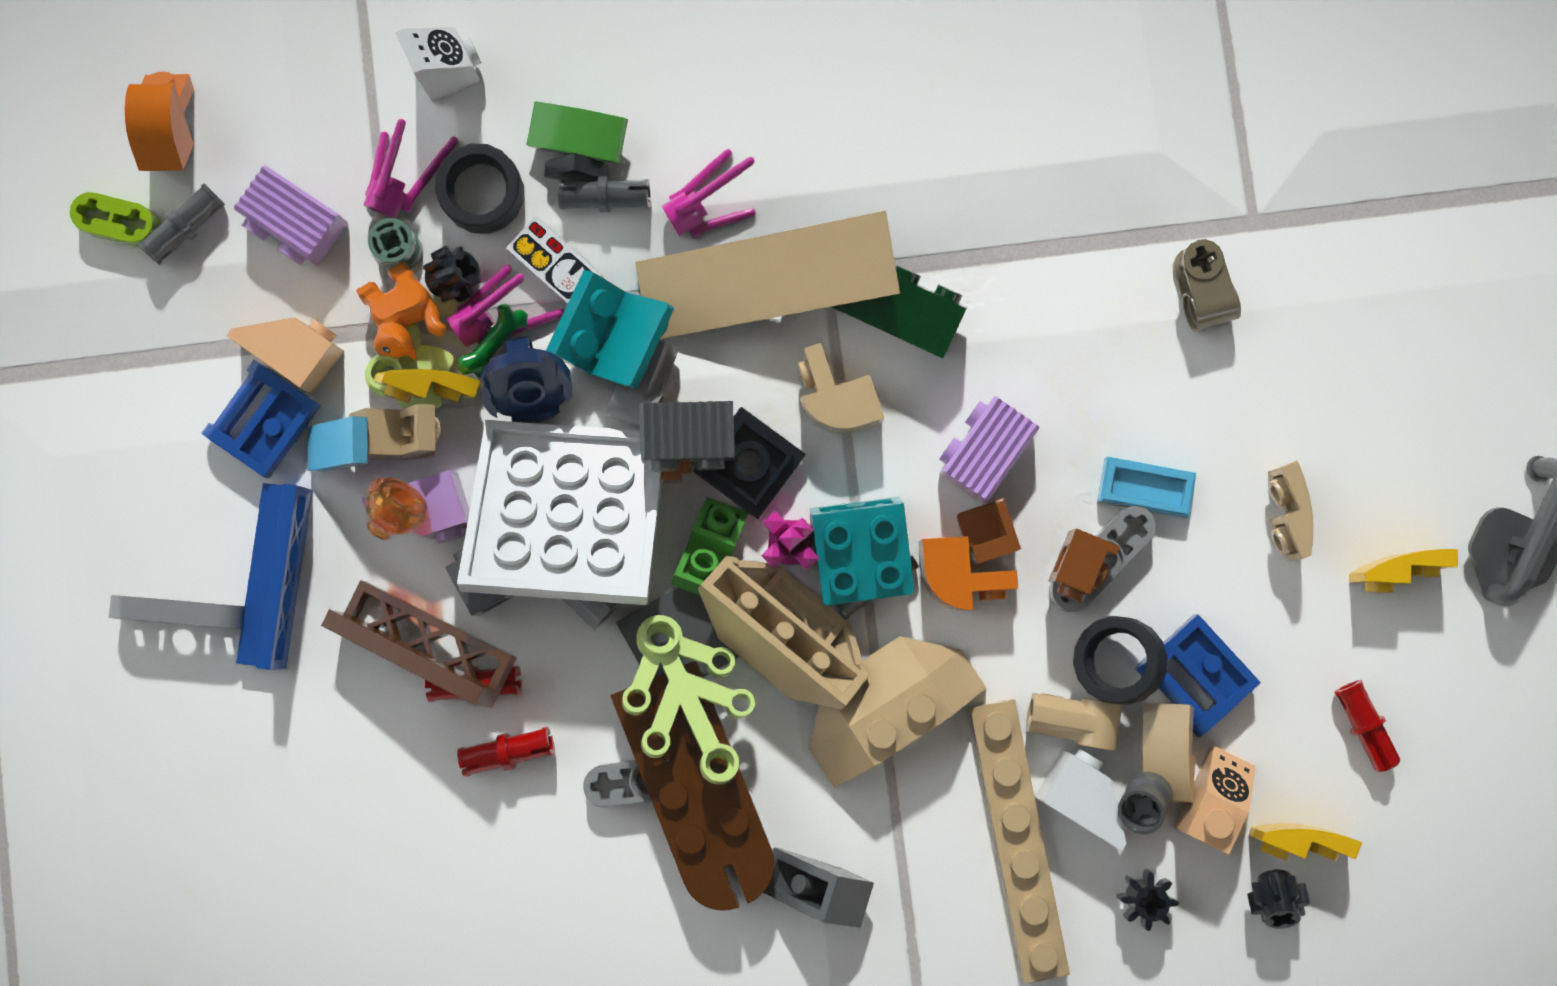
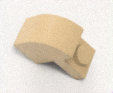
(839, 407)
(401, 433)

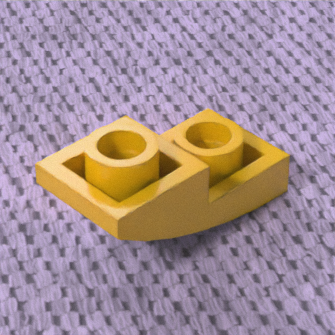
(415, 383)
(1397, 569)
(1286, 838)

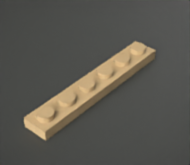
(1019, 841)

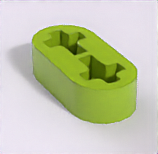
(117, 210)

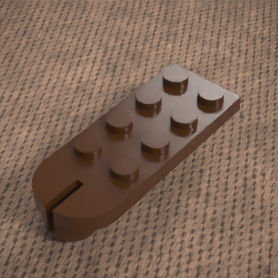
(701, 820)

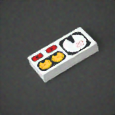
(549, 258)

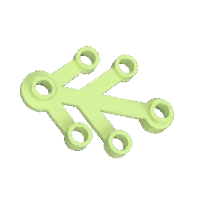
(685, 691)

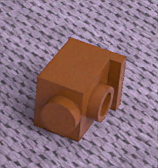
(1081, 564)

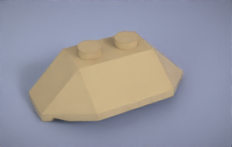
(784, 632)
(904, 697)

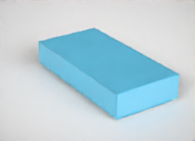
(338, 444)
(1148, 486)

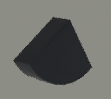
(575, 168)

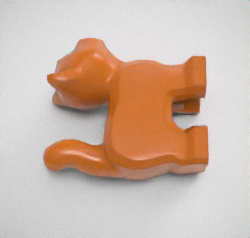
(398, 309)

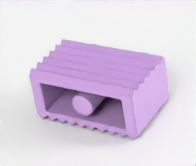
(289, 215)
(988, 450)

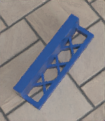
(274, 576)

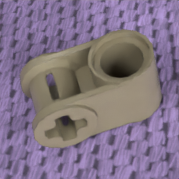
(1207, 291)

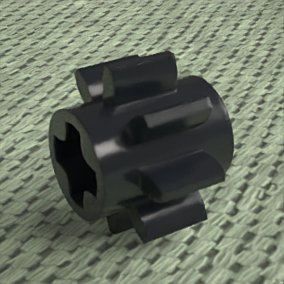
(452, 274)
(1278, 899)
(1154, 910)

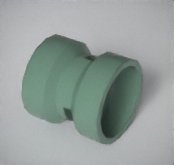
(404, 248)

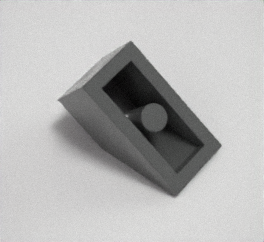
(819, 889)

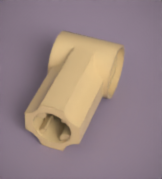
(1085, 721)

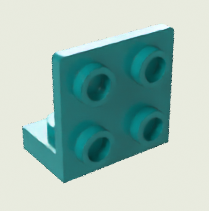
(609, 331)
(862, 550)

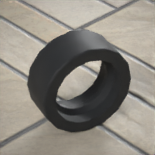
(469, 156)
(1085, 668)

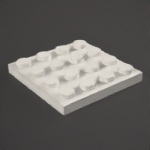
(561, 514)

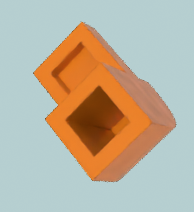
(157, 121)
(949, 577)

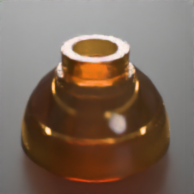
(394, 508)

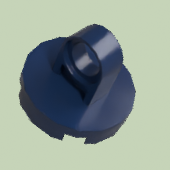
(525, 383)

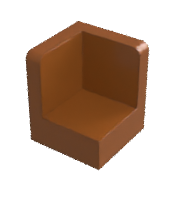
(989, 531)

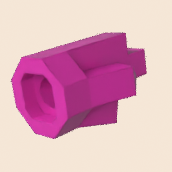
(789, 542)

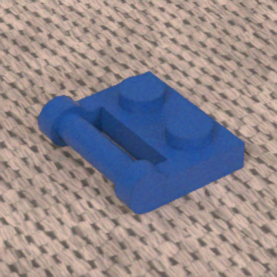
(271, 428)
(1211, 667)

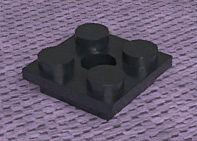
(779, 462)

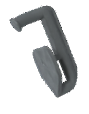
(1514, 550)

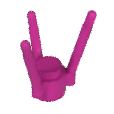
(385, 192)
(685, 205)
(473, 320)

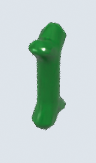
(506, 324)

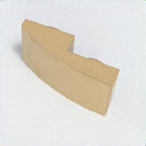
(1294, 528)
(1169, 746)

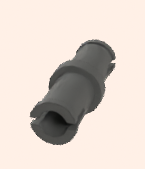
(604, 194)
(181, 224)

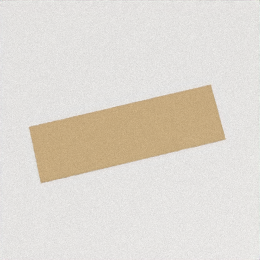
(773, 274)

